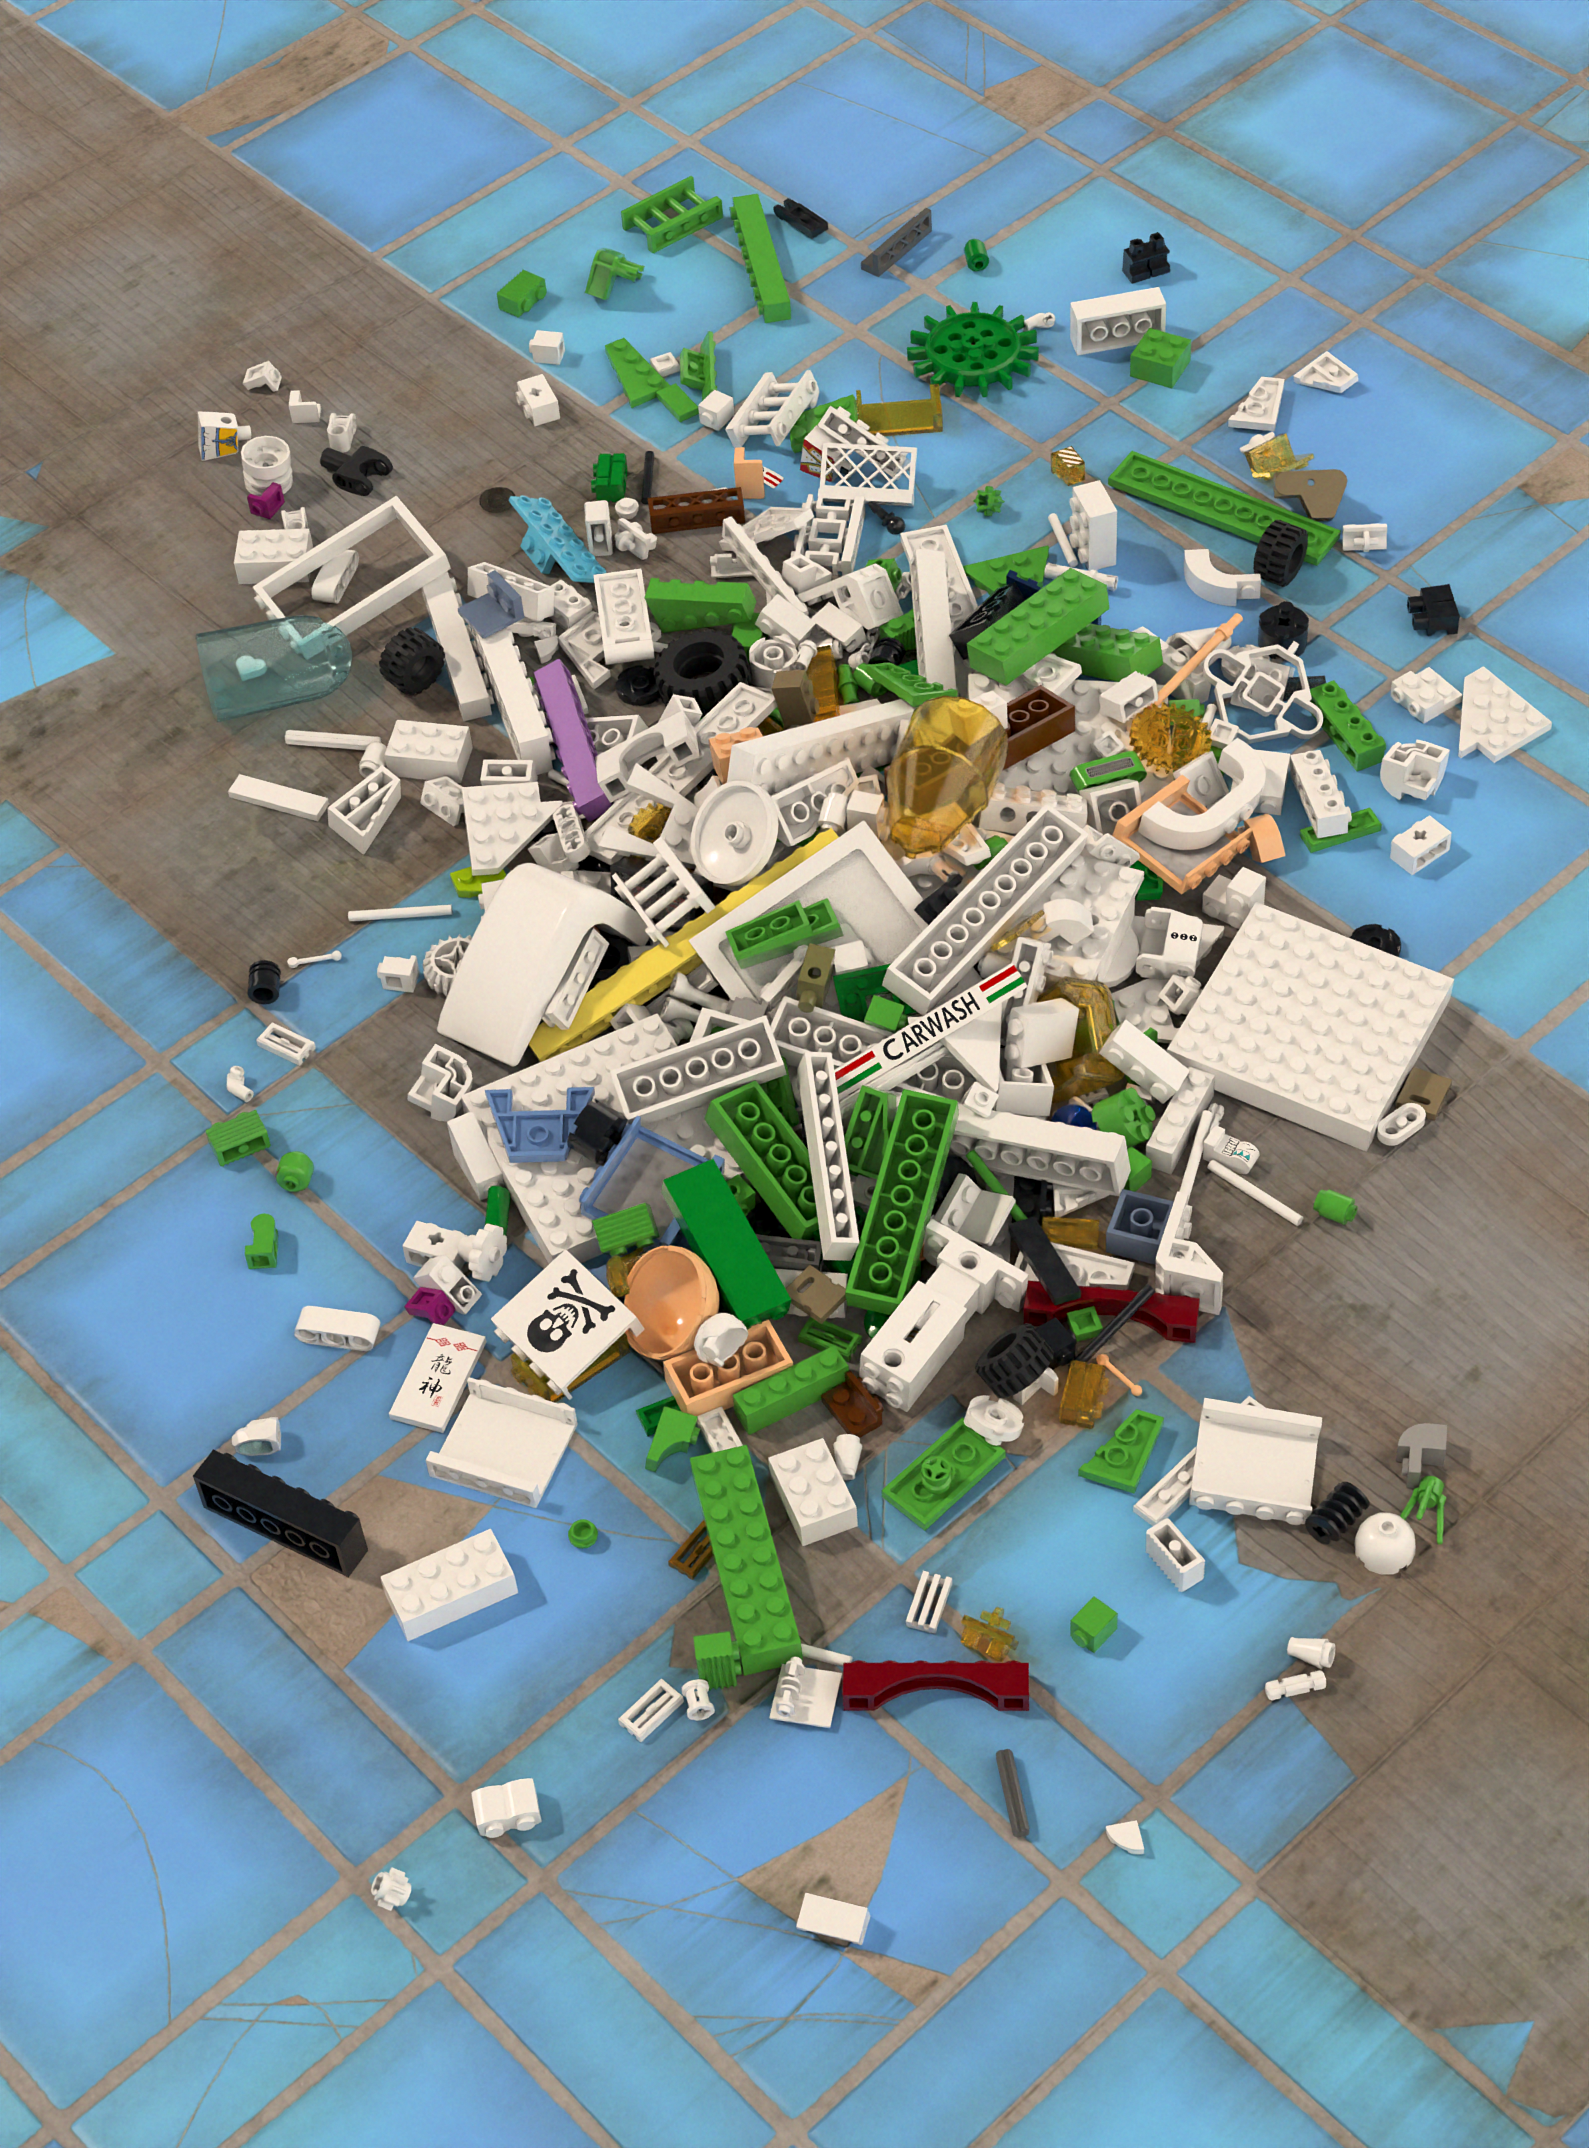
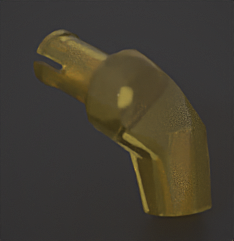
(618, 1270)

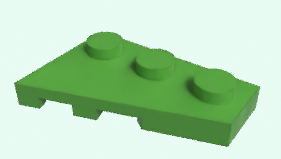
(1126, 1453)

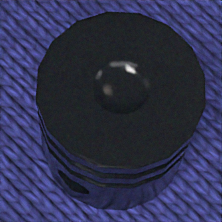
(888, 651)
(264, 982)

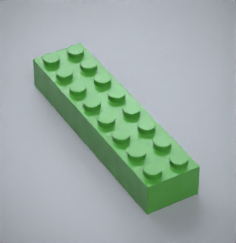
(902, 1202)
(746, 1559)

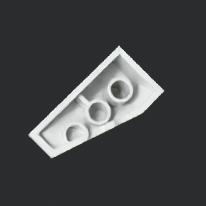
(613, 730)

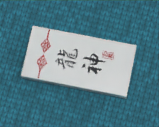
(437, 1378)

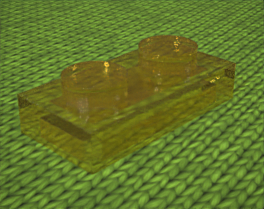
(1072, 1232)

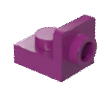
(268, 503)
(431, 1304)

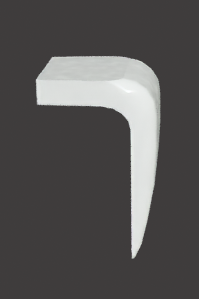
(523, 955)

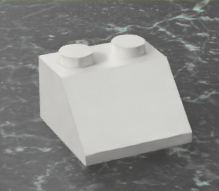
(1110, 803)

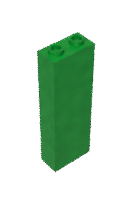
(726, 1243)

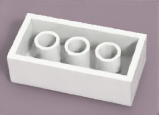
(1115, 320)
(449, 1584)

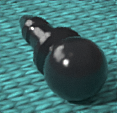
(894, 524)

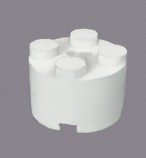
(770, 656)

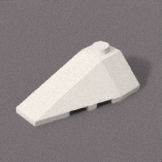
(801, 803)

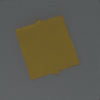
(1017, 930)

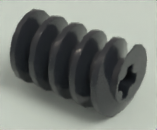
(1336, 1513)

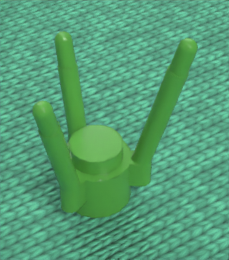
(1428, 1495)

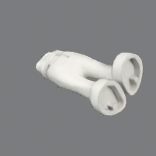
(682, 989)

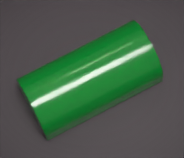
(498, 1207)

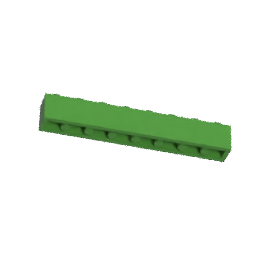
(760, 258)

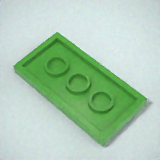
(969, 1461)

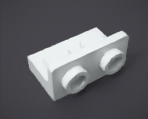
(444, 799)

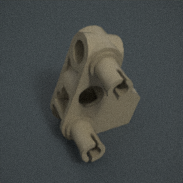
(1317, 500)

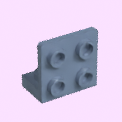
(494, 610)

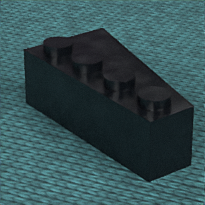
(990, 611)

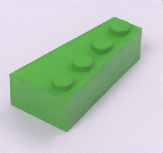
(698, 605)

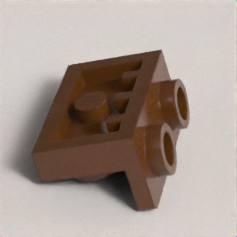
(854, 1406)

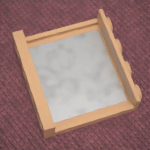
(1179, 867)

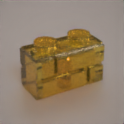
(1083, 1394)

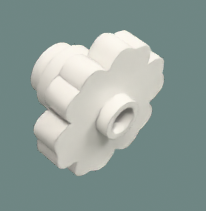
(484, 1251)

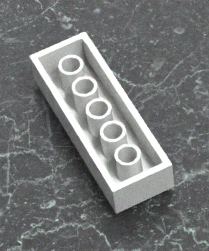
(698, 1071)

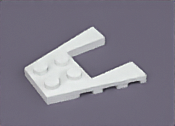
(677, 828)

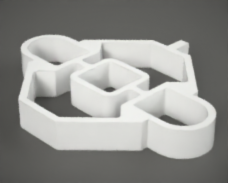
(1242, 661)

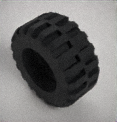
(700, 654)

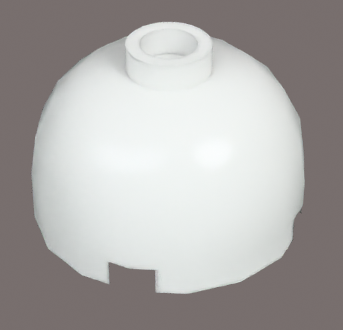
(1385, 1543)

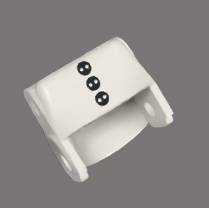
(1169, 944)

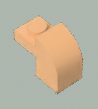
(1264, 839)

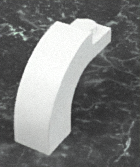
(1215, 585)

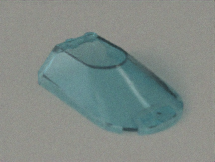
(271, 664)

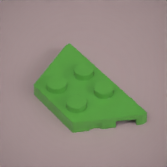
(992, 573)

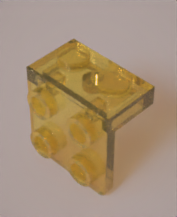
(1275, 457)

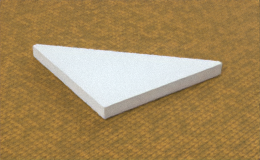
(978, 1047)

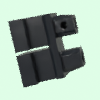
(1145, 259)
(1436, 609)

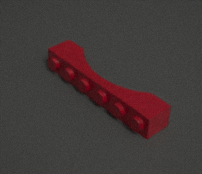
(1168, 1315)
(874, 1684)

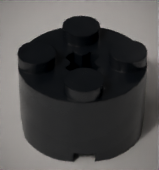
(1282, 626)
(597, 1131)

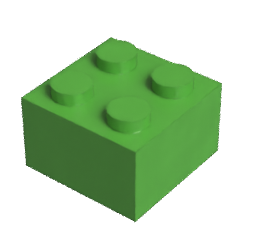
(1160, 358)

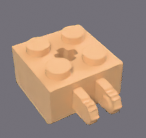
(721, 748)

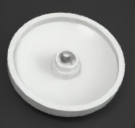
(734, 833)

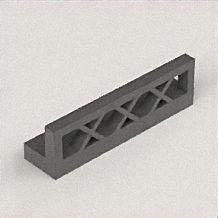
(898, 244)

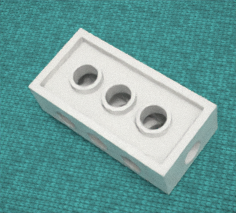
(1014, 807)

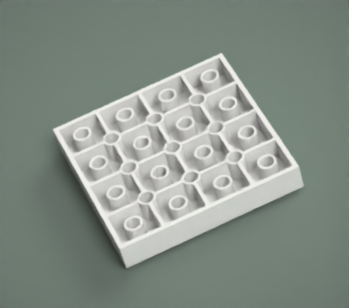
(1311, 1025)
(550, 1191)

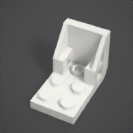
(871, 596)
(1196, 1273)

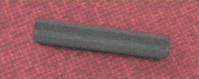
(1012, 1793)

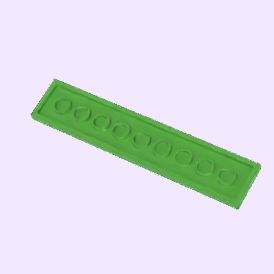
(1214, 503)

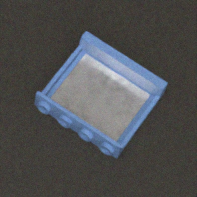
(636, 1177)

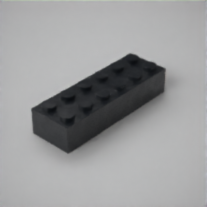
(281, 1512)

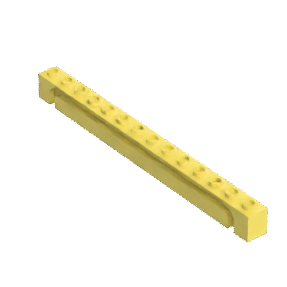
(656, 967)

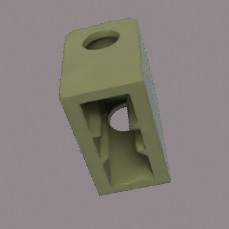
(813, 988)

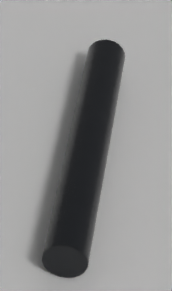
(647, 477)

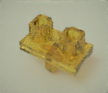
(976, 1630)

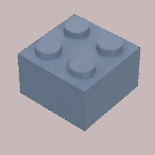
(1137, 1226)

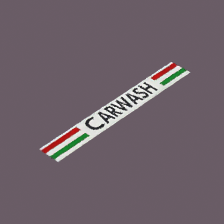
(928, 1030)

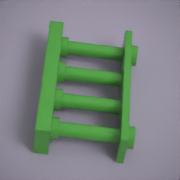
(678, 227)

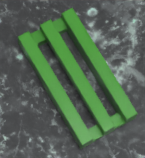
(826, 1340)

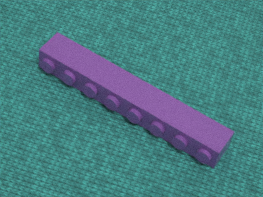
(572, 738)

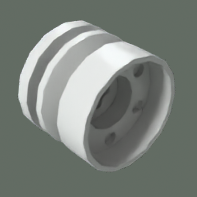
(266, 461)

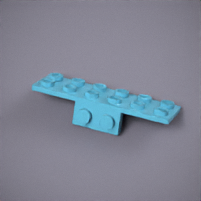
(553, 540)

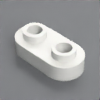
(1397, 1128)

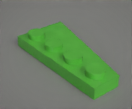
(635, 374)
(907, 687)

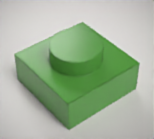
(1084, 1323)

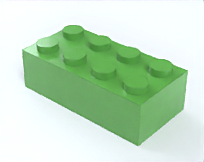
(1112, 652)

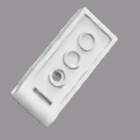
(623, 616)

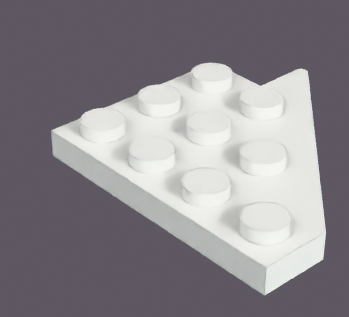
(1496, 717)
(502, 822)

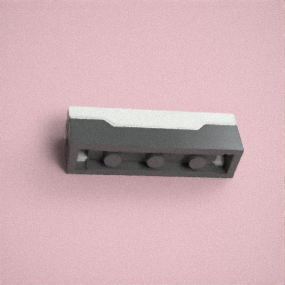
(792, 1253)

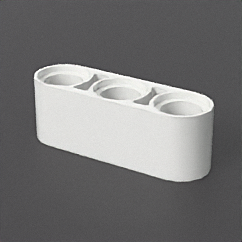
(335, 577)
(337, 1328)

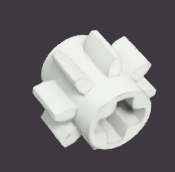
(391, 1889)

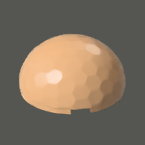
(671, 1298)

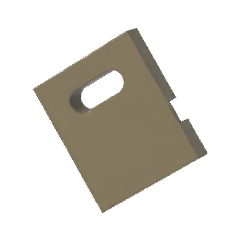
(1426, 1089)
(819, 1298)

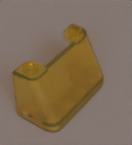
(1095, 1022)

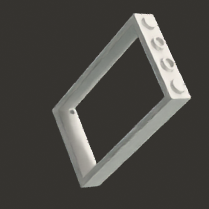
(343, 540)

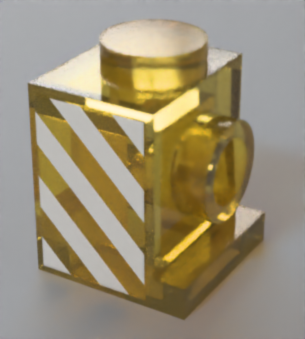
(1068, 465)

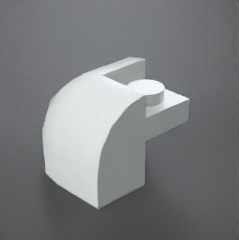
(1414, 769)
(441, 1084)

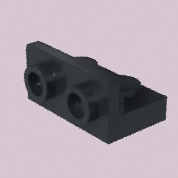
(1032, 1197)

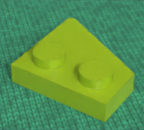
(470, 886)

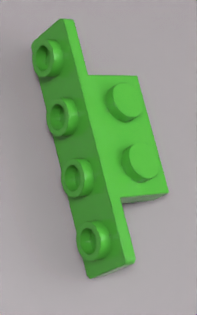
(698, 368)

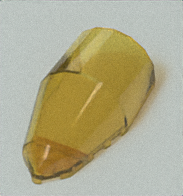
(943, 772)

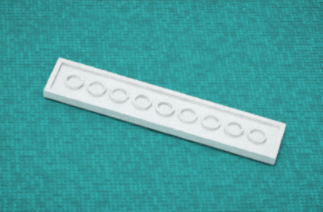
(960, 593)
(737, 710)

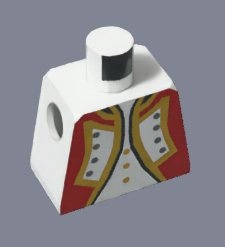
(812, 455)

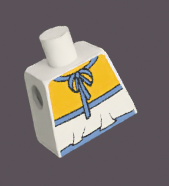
(219, 434)

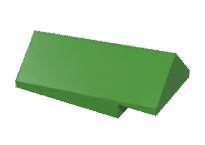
(782, 932)

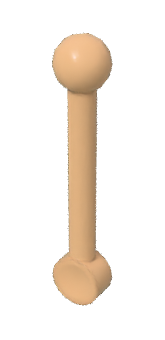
(1103, 1359)

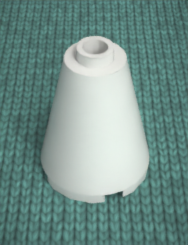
(1192, 641)

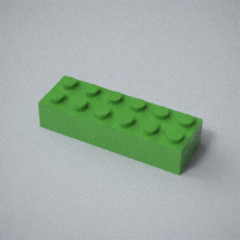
(1038, 626)
(767, 1155)

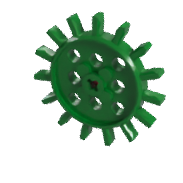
(973, 349)

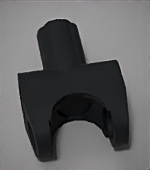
(354, 469)

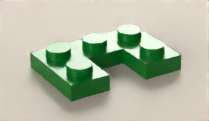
(856, 986)

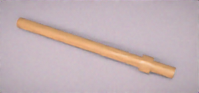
(1222, 633)

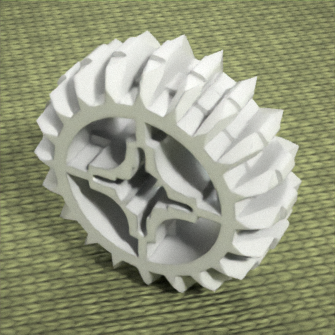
(443, 962)

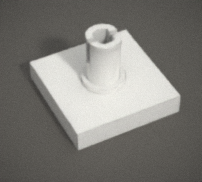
(1205, 780)

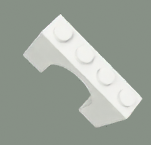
(671, 735)

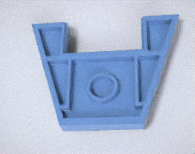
(537, 1134)

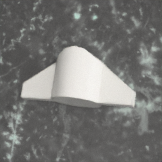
(1257, 440)

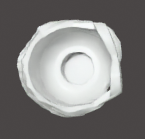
(719, 1338)

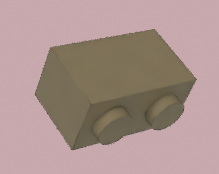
(795, 697)

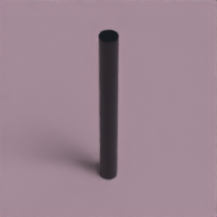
(1127, 1312)

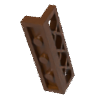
(696, 514)

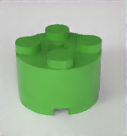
(1125, 1115)

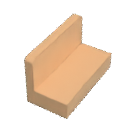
(748, 475)

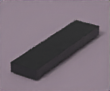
(1044, 1261)

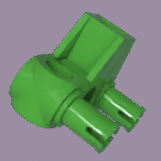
(604, 270)

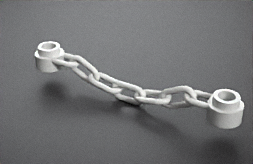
(863, 657)

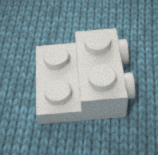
(1424, 694)

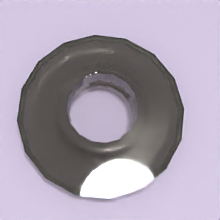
(492, 505)

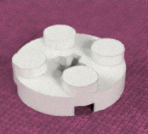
(994, 1420)

